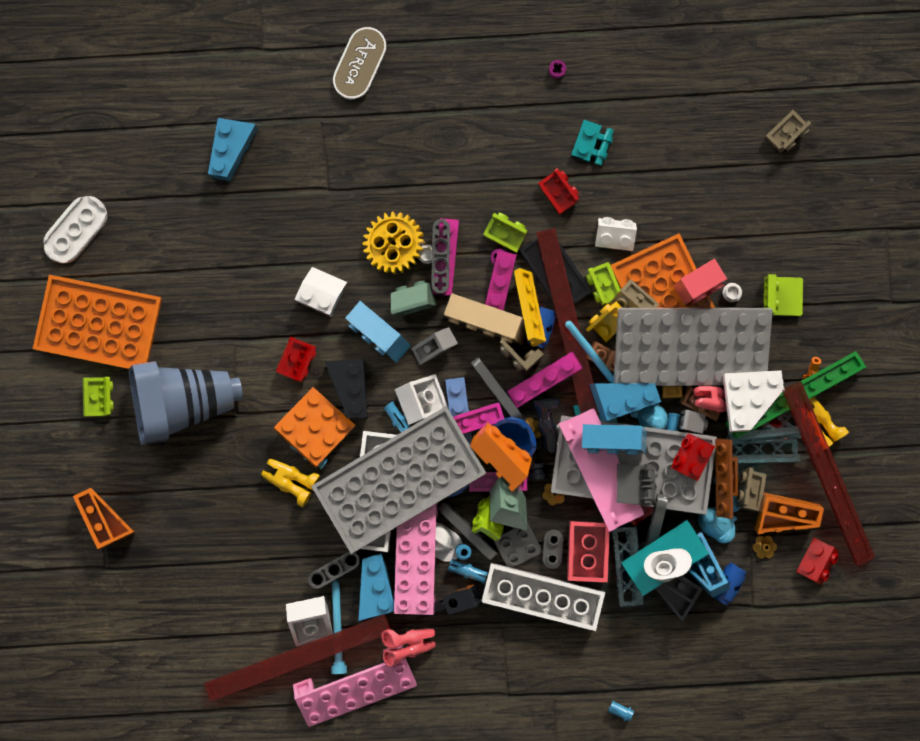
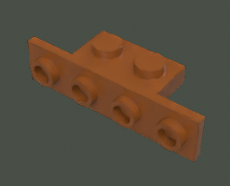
(725, 478)

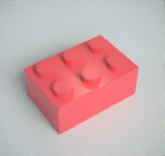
(700, 283)
(588, 551)

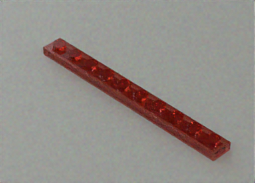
(566, 312)
(828, 473)
(297, 657)

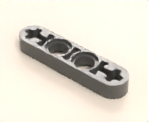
(443, 256)
(496, 388)
(656, 519)
(465, 528)

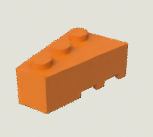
(502, 454)
(786, 513)
(101, 520)

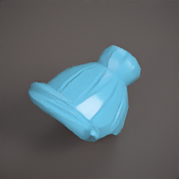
(652, 417)
(717, 527)

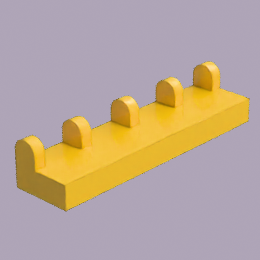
(529, 307)

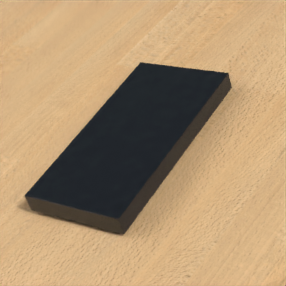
(532, 256)

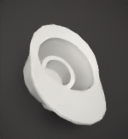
(445, 543)
(667, 564)

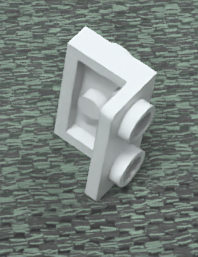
(616, 234)

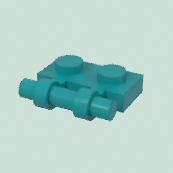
(586, 141)

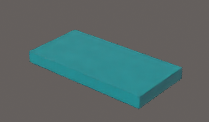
(679, 538)

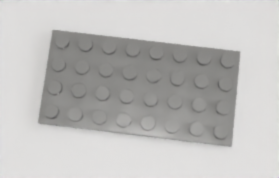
(690, 344)
(661, 448)
(398, 479)

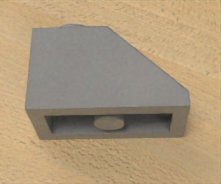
(434, 345)
(692, 422)

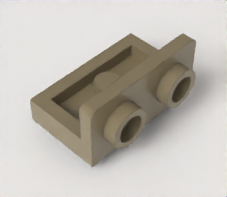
(786, 131)
(751, 490)

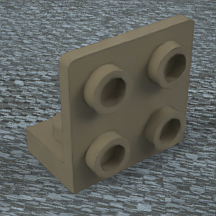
(634, 297)
(530, 358)

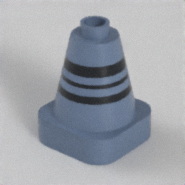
(178, 398)

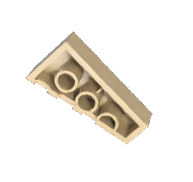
(485, 318)

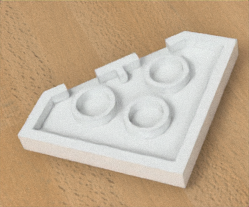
(750, 396)

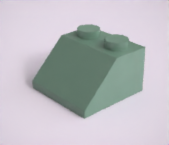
(412, 299)
(508, 506)

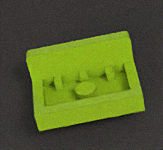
(505, 232)
(603, 282)
(97, 396)
(483, 523)

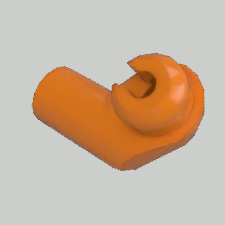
(813, 368)

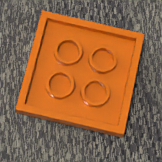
(314, 427)

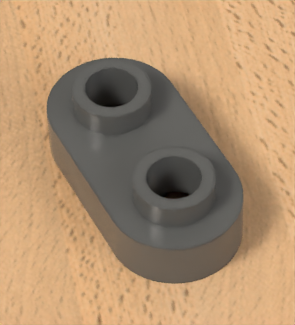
(552, 549)

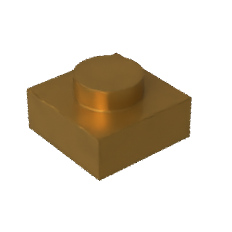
(671, 391)

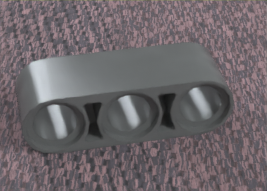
(325, 572)

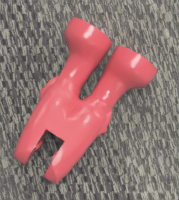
(714, 398)
(415, 645)

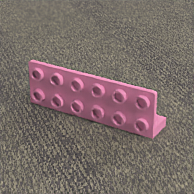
(599, 473)
(416, 564)
(352, 691)

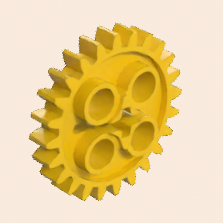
(381, 231)

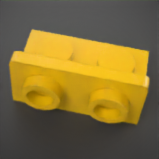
(606, 323)

